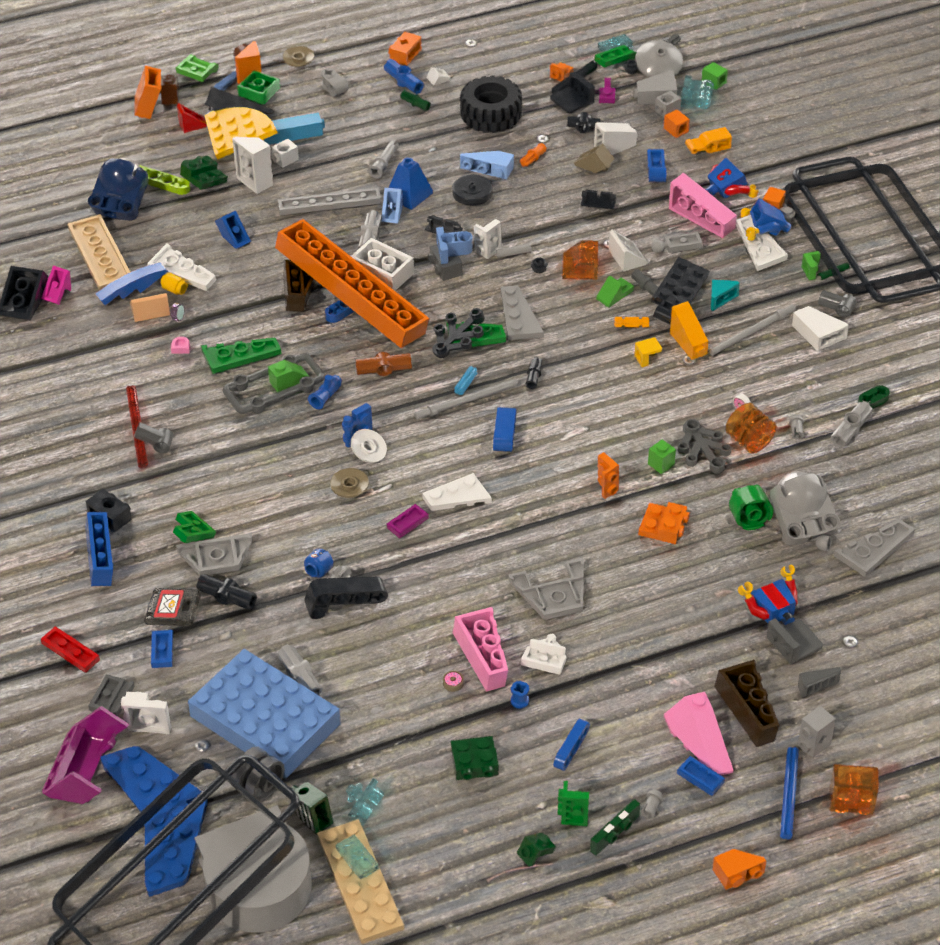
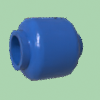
(318, 563)

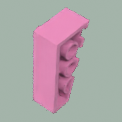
(700, 207)
(482, 646)

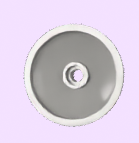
(658, 57)

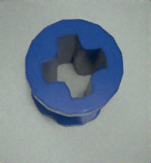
(519, 694)

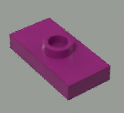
(407, 521)

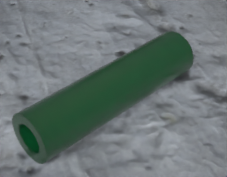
(828, 273)

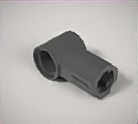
(841, 304)
(160, 439)

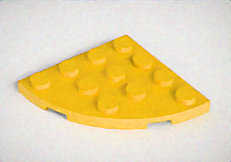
(236, 122)

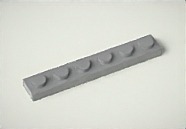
(329, 201)

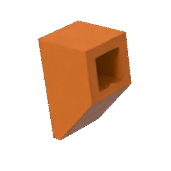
(737, 867)

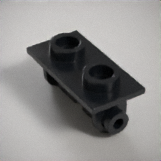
(606, 199)
(449, 226)

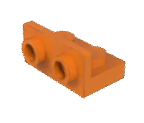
(608, 475)

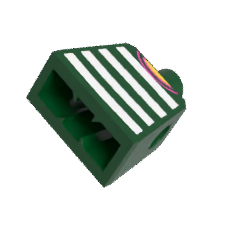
(313, 807)

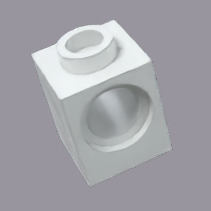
(284, 153)

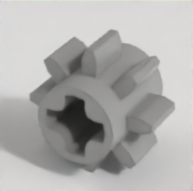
(340, 572)

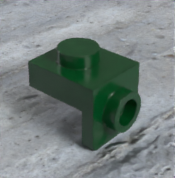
(534, 847)

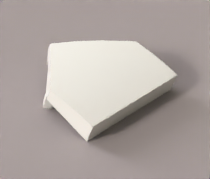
(545, 655)

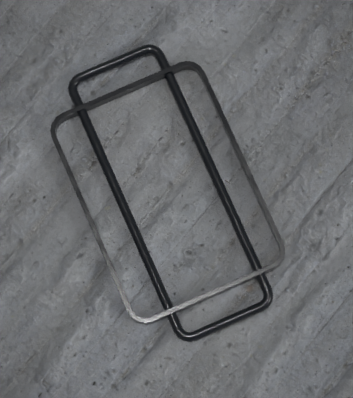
(865, 172)
(153, 808)

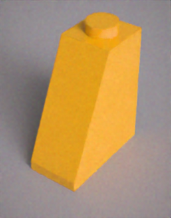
(688, 331)

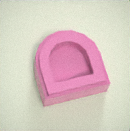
(180, 346)

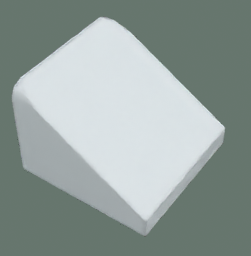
(437, 76)

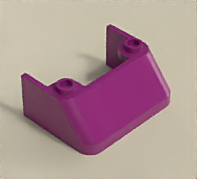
(80, 755)

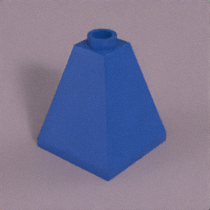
(412, 182)

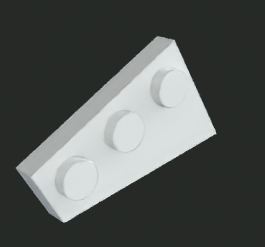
(461, 491)

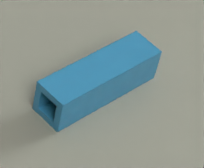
(297, 128)

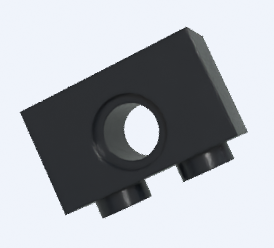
(117, 511)

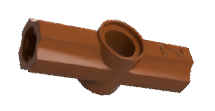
(383, 364)

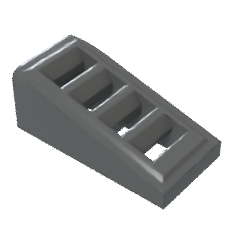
(818, 680)

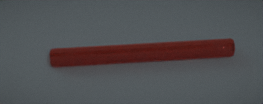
(135, 420)

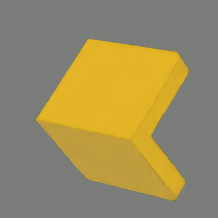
(646, 348)

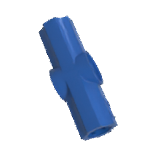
(404, 76)

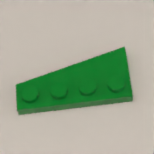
(231, 356)

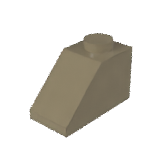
(595, 159)

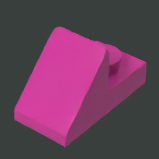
(56, 285)

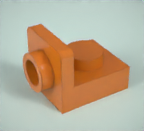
(560, 71)

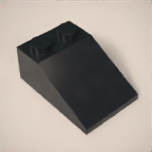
(22, 292)

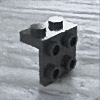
(576, 96)

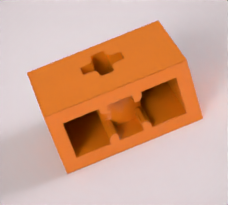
(405, 48)

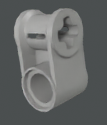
(333, 82)

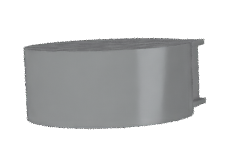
(279, 895)

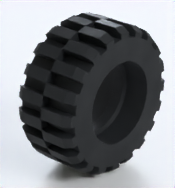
(491, 104)

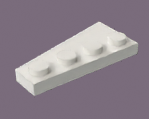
(764, 249)
(184, 268)

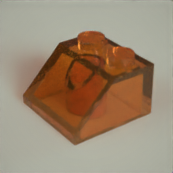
(581, 261)

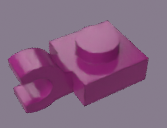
(607, 94)

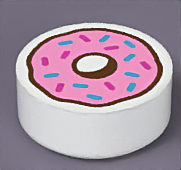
(739, 400)

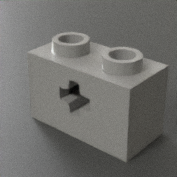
(816, 731)

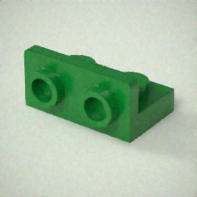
(573, 806)

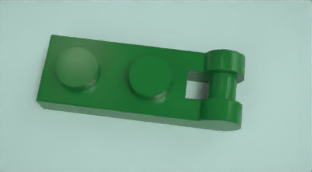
(614, 56)

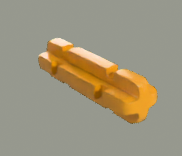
(631, 322)

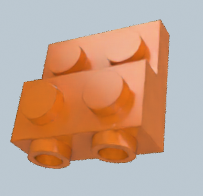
(664, 522)

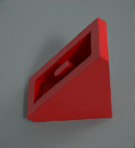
(189, 119)

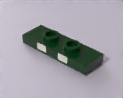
(614, 827)

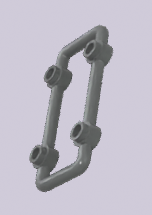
(258, 404)

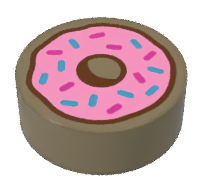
(453, 681)

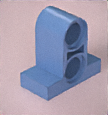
(453, 244)

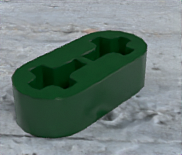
(872, 398)

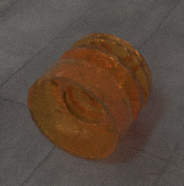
(751, 428)

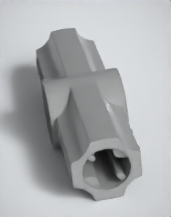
(370, 228)
(851, 424)
(298, 668)

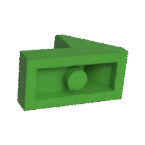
(614, 291)

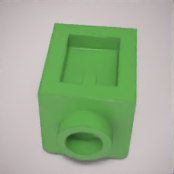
(810, 264)

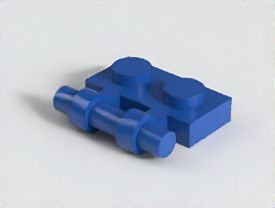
(360, 419)

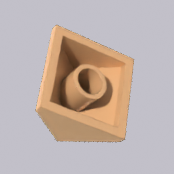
(150, 307)

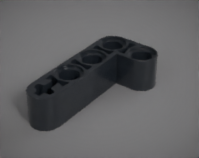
(343, 591)

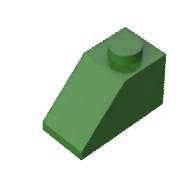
(285, 375)

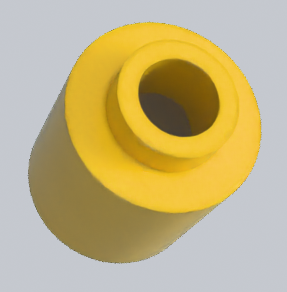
(174, 284)

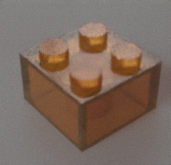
(853, 789)

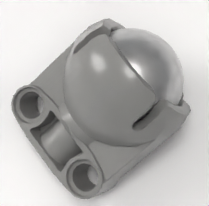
(803, 507)

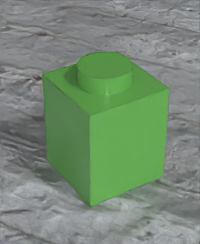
(716, 74)
(661, 456)

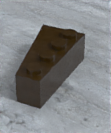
(748, 701)

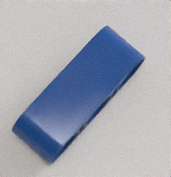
(504, 429)

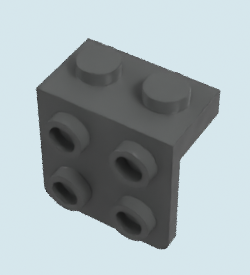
(793, 640)

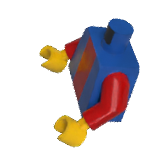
(729, 180)
(773, 600)

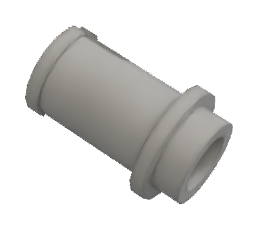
(796, 423)
(653, 800)

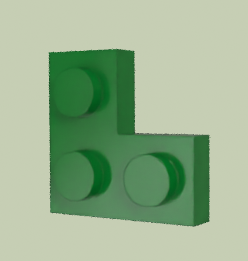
(192, 528)

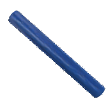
(789, 793)

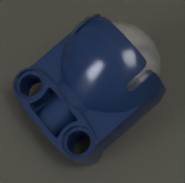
(119, 188)

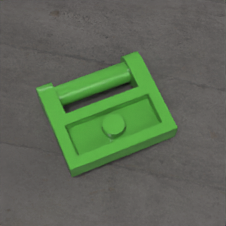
(196, 68)

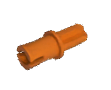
(533, 155)

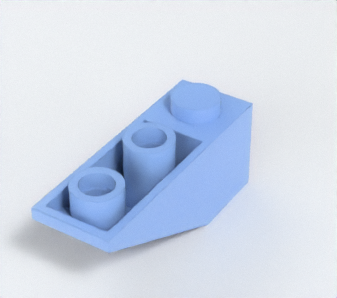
(490, 163)

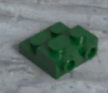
(202, 172)
(474, 758)

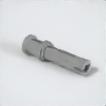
(381, 162)

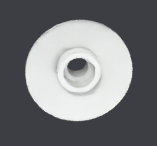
(372, 441)

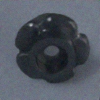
(631, 67)
(539, 265)

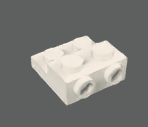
(145, 714)

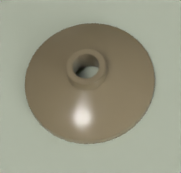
(298, 56)
(349, 482)

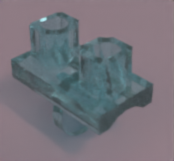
(371, 792)

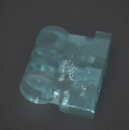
(696, 93)

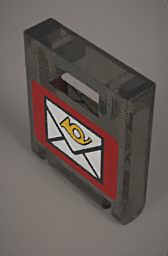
(167, 607)

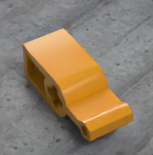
(710, 141)

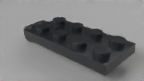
(678, 286)

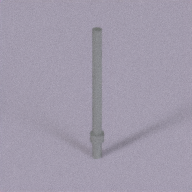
(778, 315)
(434, 409)

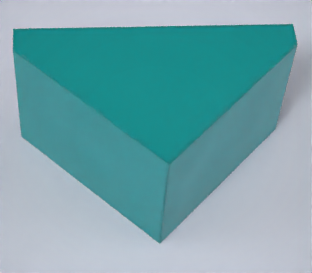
(723, 292)

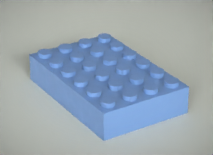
(264, 709)

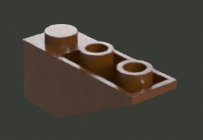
(169, 90)

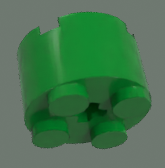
(750, 507)

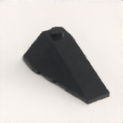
(221, 100)

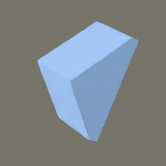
(392, 205)

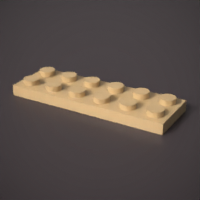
(98, 250)
(365, 899)

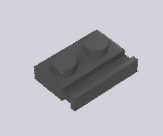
(110, 694)

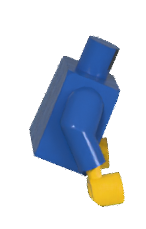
(765, 219)

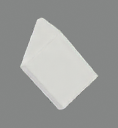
(625, 252)

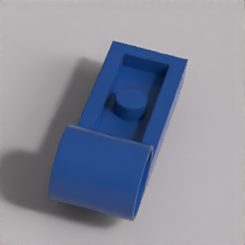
(656, 165)

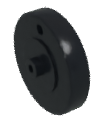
(472, 190)

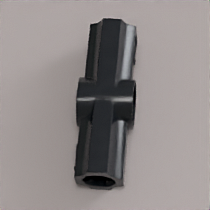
(226, 591)

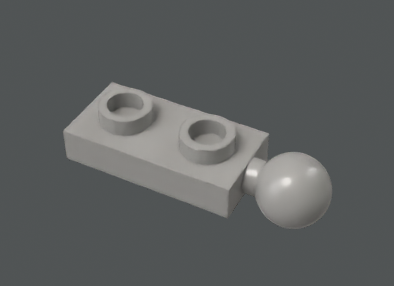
(678, 243)

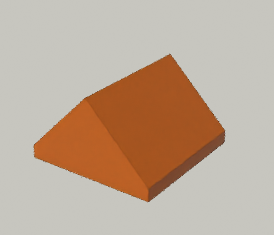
(247, 61)

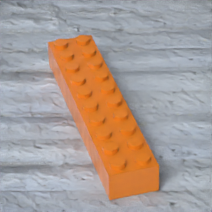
(352, 283)

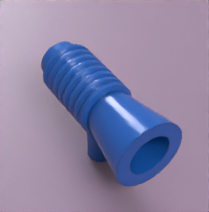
(325, 391)

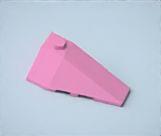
(698, 729)

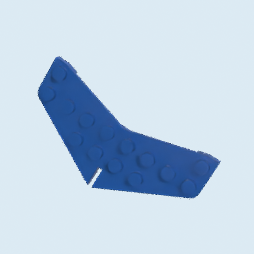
(142, 780)

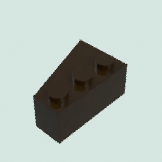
(297, 287)

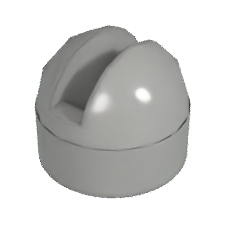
(823, 543)

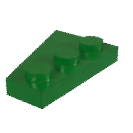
(492, 334)

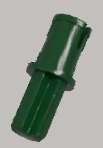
(415, 100)

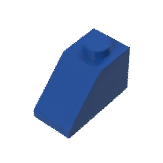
(233, 230)

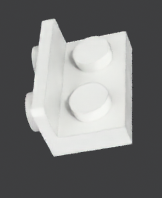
(487, 238)

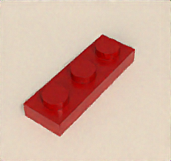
(70, 649)

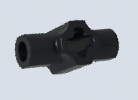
(582, 122)

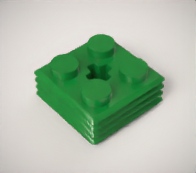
(258, 87)

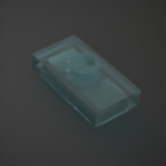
(615, 42)
(357, 856)

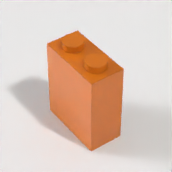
(147, 92)

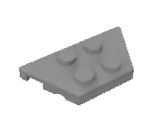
(217, 554)

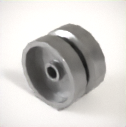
(252, 780)

